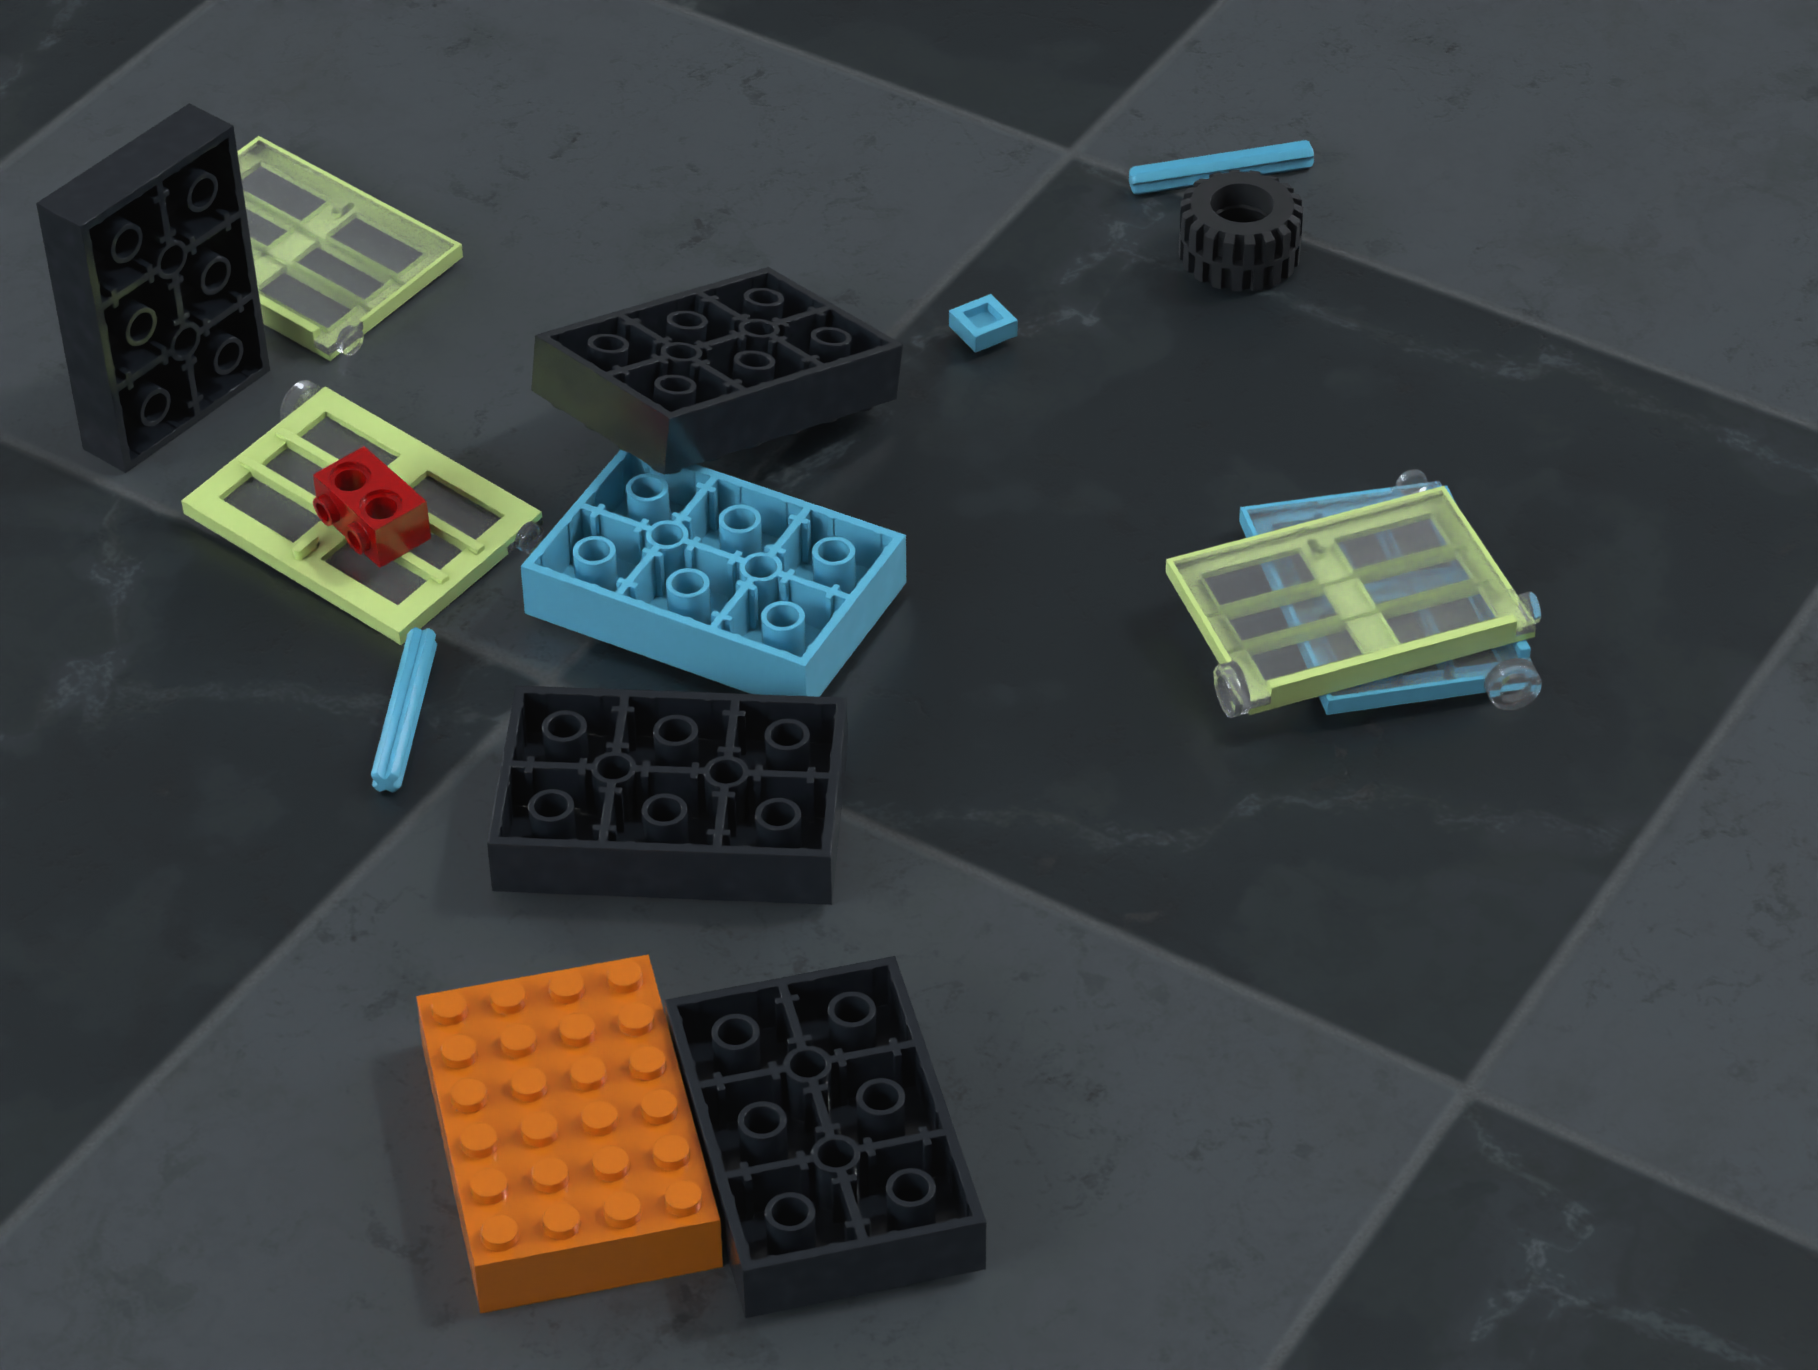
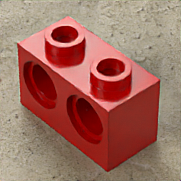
(371, 507)

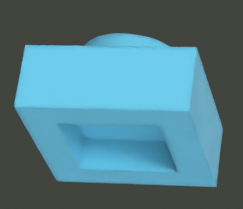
(983, 323)

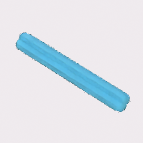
(1186, 171)
(404, 710)

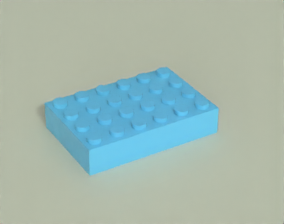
(715, 576)

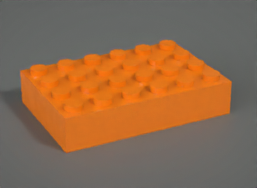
(568, 1134)

